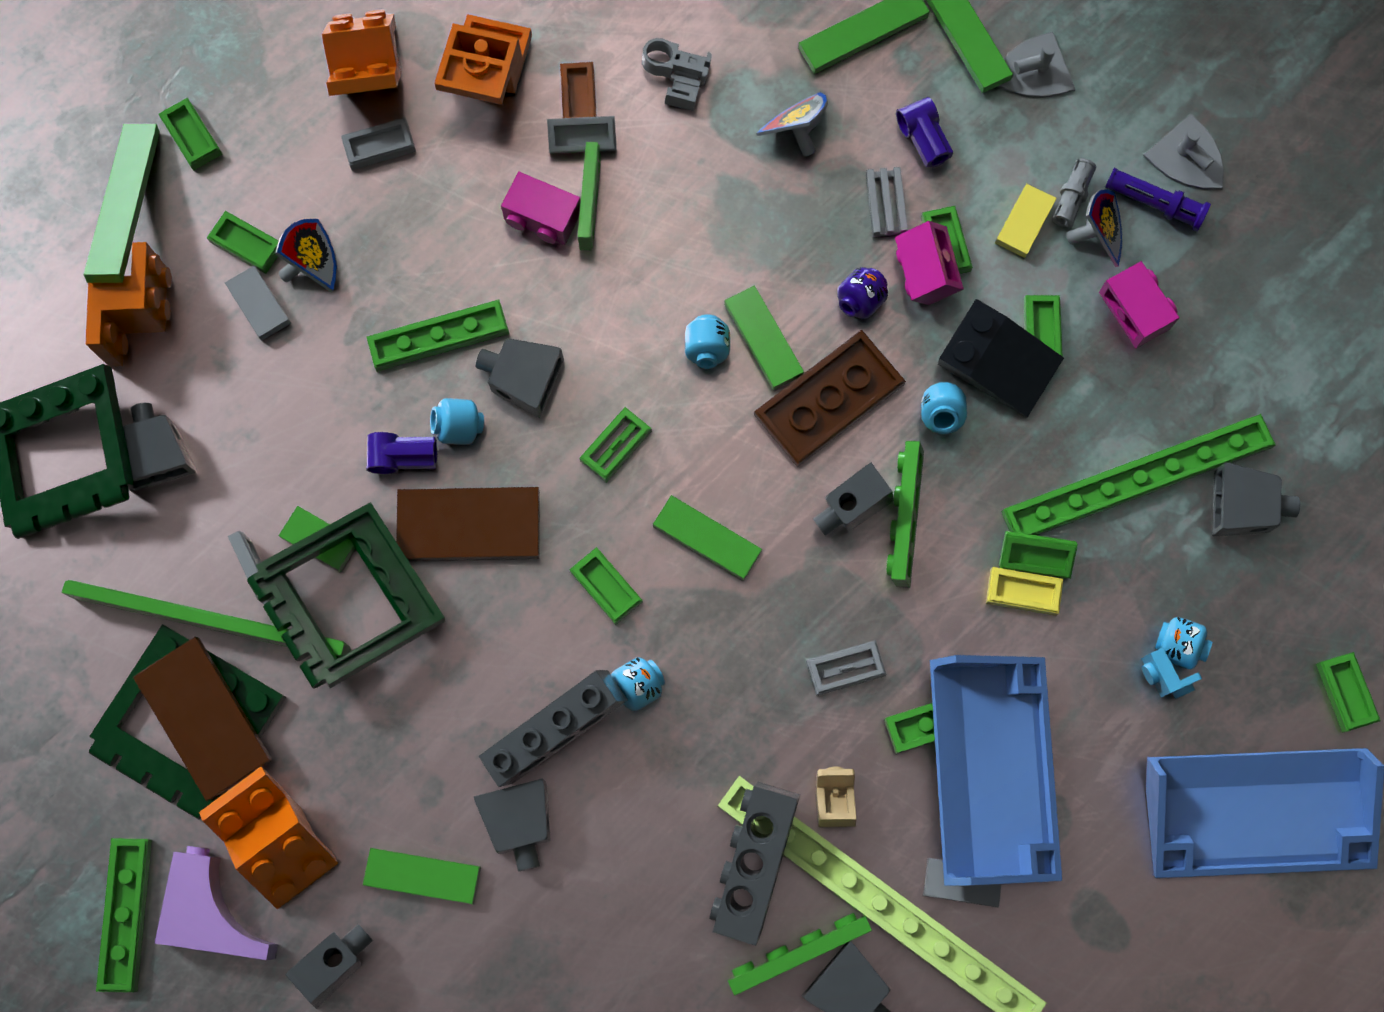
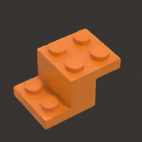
(361, 53)
(483, 59)
(129, 306)
(268, 838)

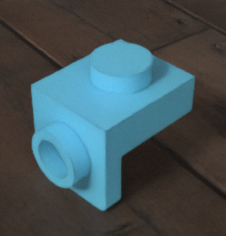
(1161, 673)

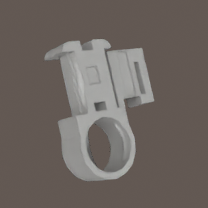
(687, 70)

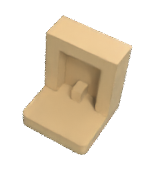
(836, 797)

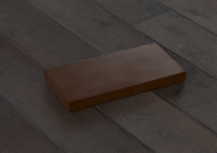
(829, 398)
(468, 523)
(202, 718)

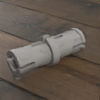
(1074, 193)

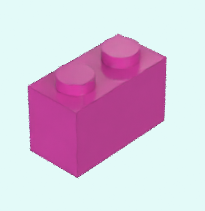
(541, 209)
(928, 263)
(1139, 304)

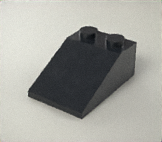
(1000, 358)

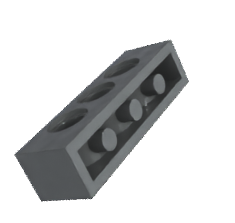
(553, 728)
(747, 922)

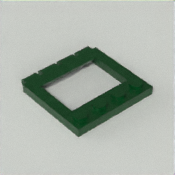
(79, 496)
(389, 569)
(139, 760)

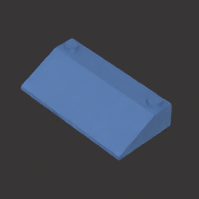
(995, 770)
(1264, 812)

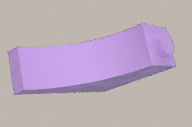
(197, 914)

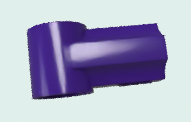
(921, 124)
(390, 452)

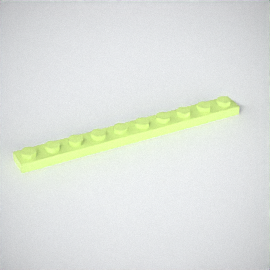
(893, 913)

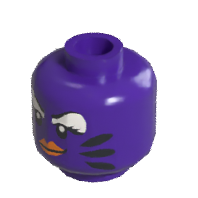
(862, 292)

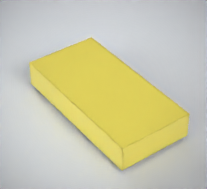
(1025, 220)
(1024, 591)

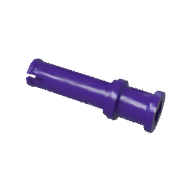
(1119, 180)

